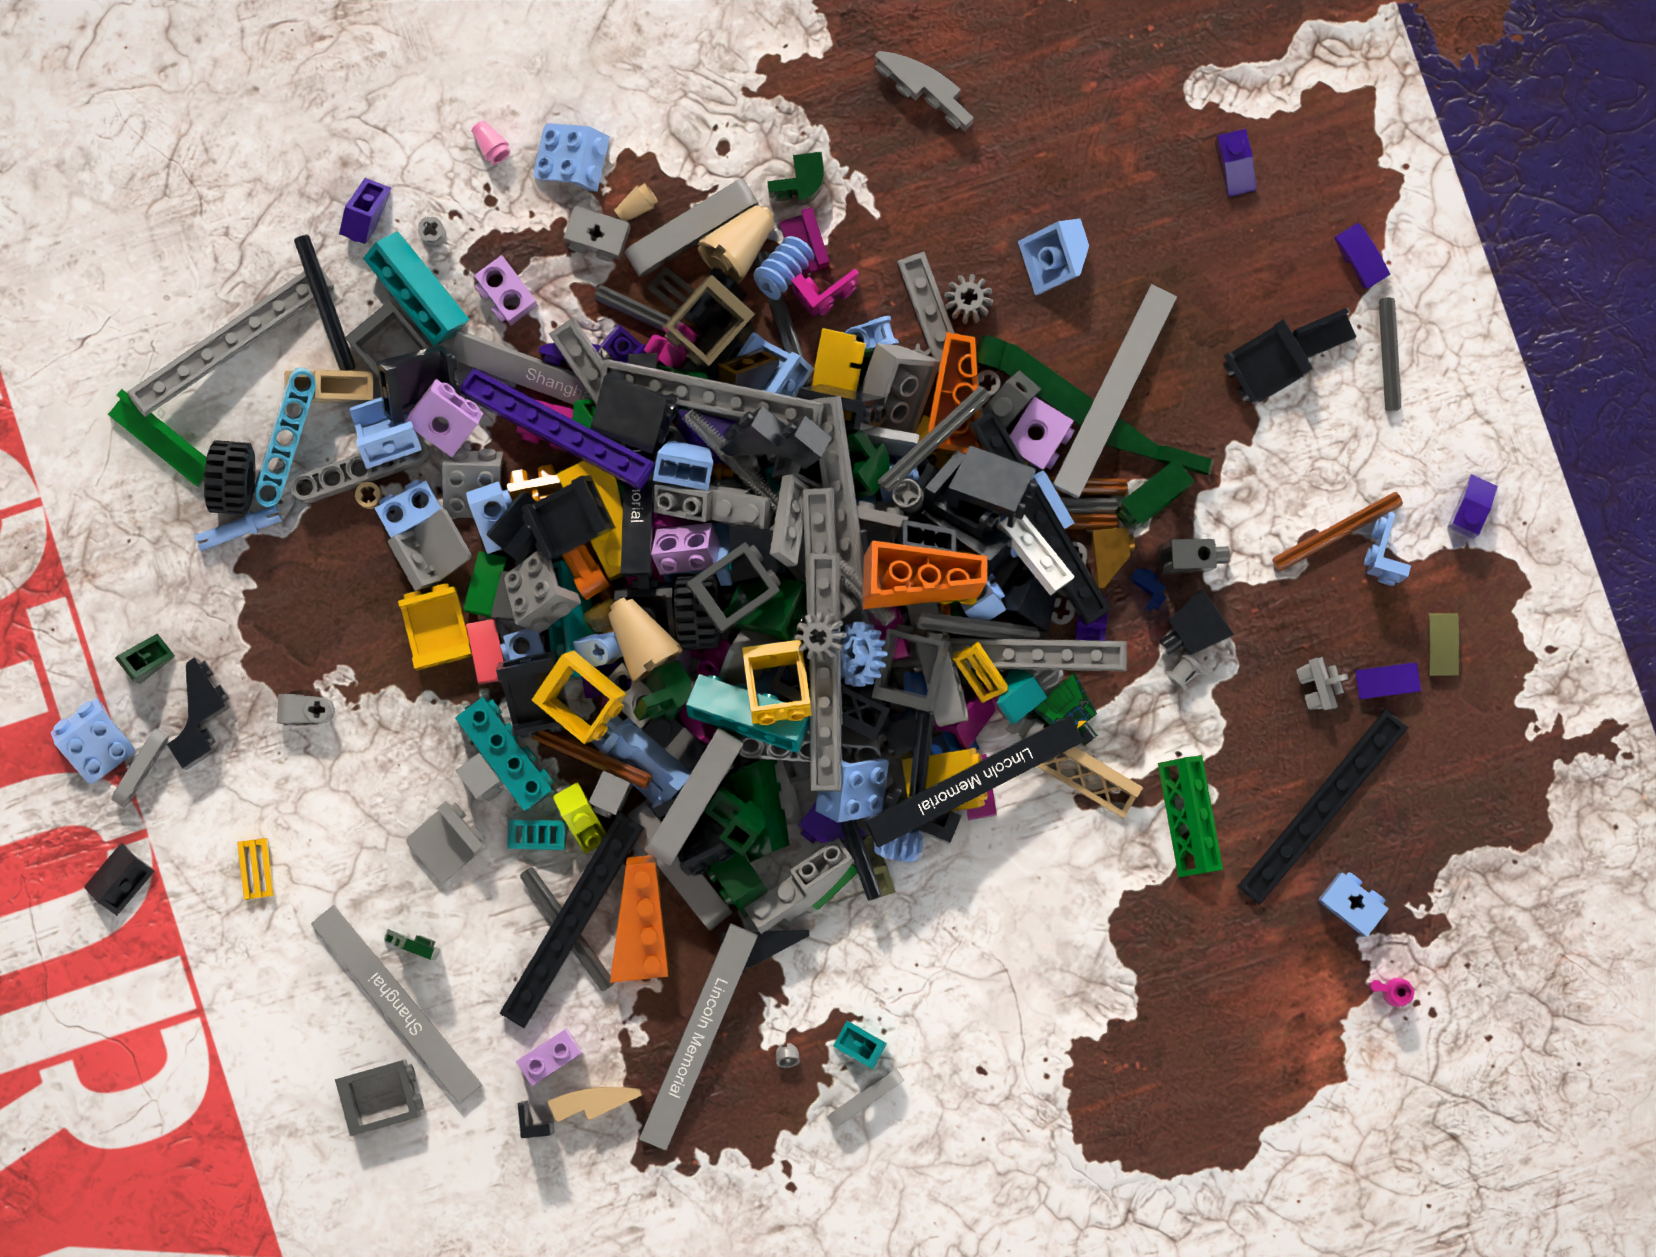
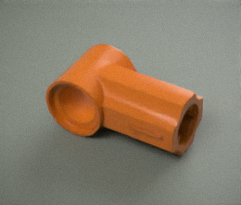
(588, 574)

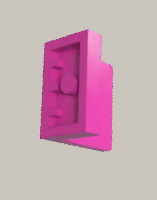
(808, 294)

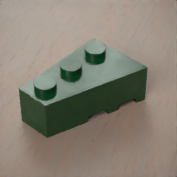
(760, 785)
(738, 880)

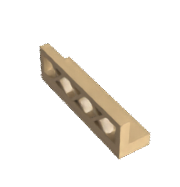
(1099, 769)

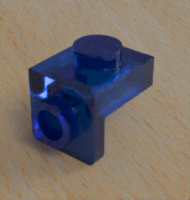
(1148, 582)

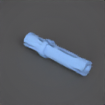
(250, 523)

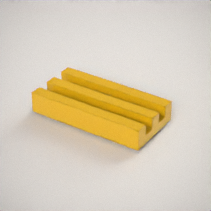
(968, 653)
(255, 869)

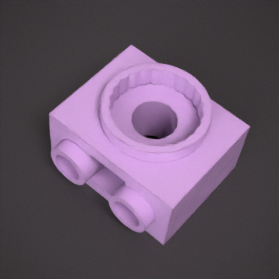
(444, 402)
(1055, 431)

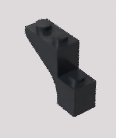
(766, 434)
(204, 704)

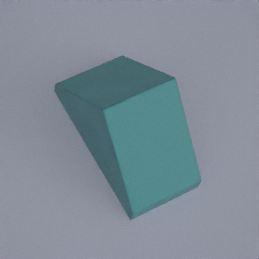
(1022, 695)
(860, 1044)

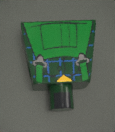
(1069, 700)

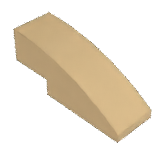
(337, 385)
(592, 1100)

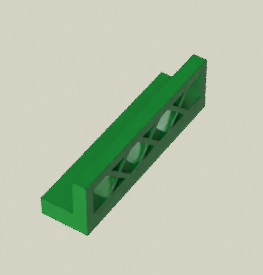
(160, 439)
(1196, 815)

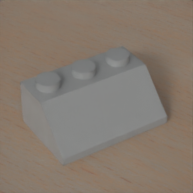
(903, 380)

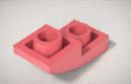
(485, 650)

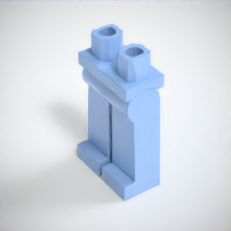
(634, 747)

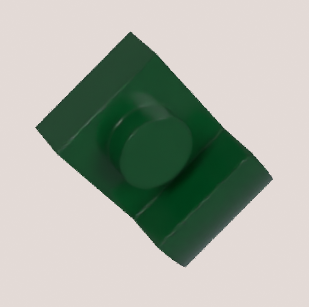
(807, 180)
(867, 463)
(669, 691)
(741, 820)

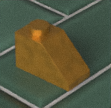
(1110, 552)

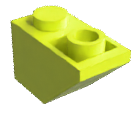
(580, 817)

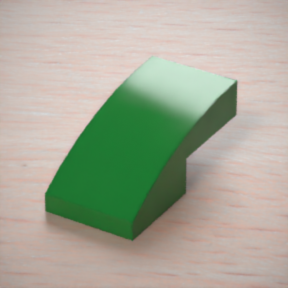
(484, 584)

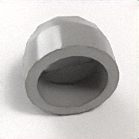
(787, 1056)

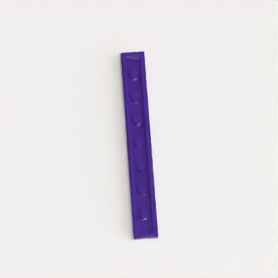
(557, 429)

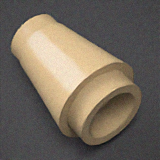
(636, 203)

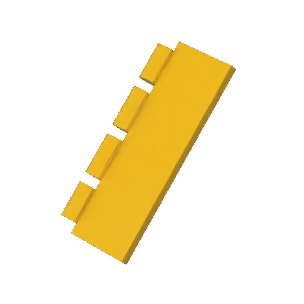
(834, 362)

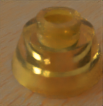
(597, 617)

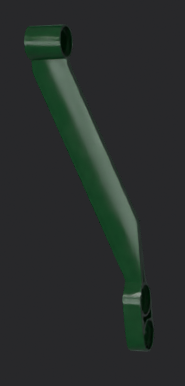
(1069, 400)

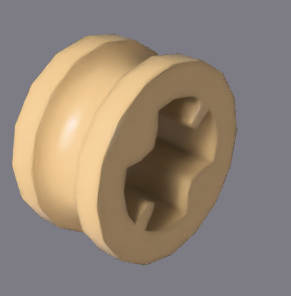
(359, 496)

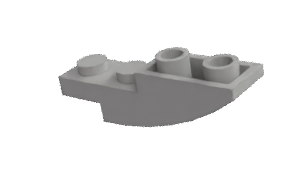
(917, 78)
(716, 504)
(799, 892)

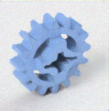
(861, 654)

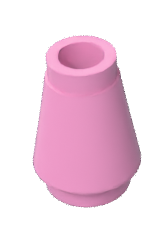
(491, 143)

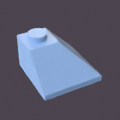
(1054, 254)

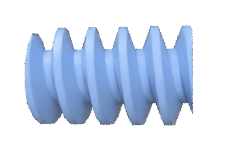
(783, 266)

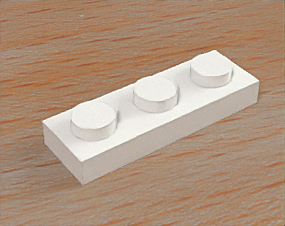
(1037, 554)

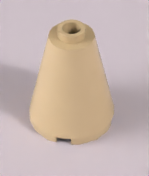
(737, 242)
(641, 639)

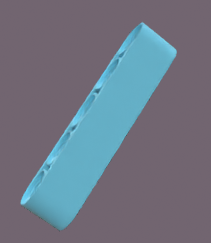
(284, 451)

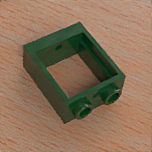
(1154, 495)

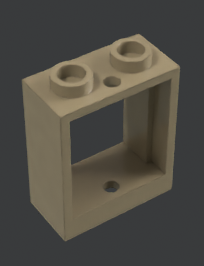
(728, 301)

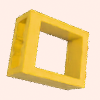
(772, 656)
(555, 681)

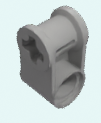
(299, 709)

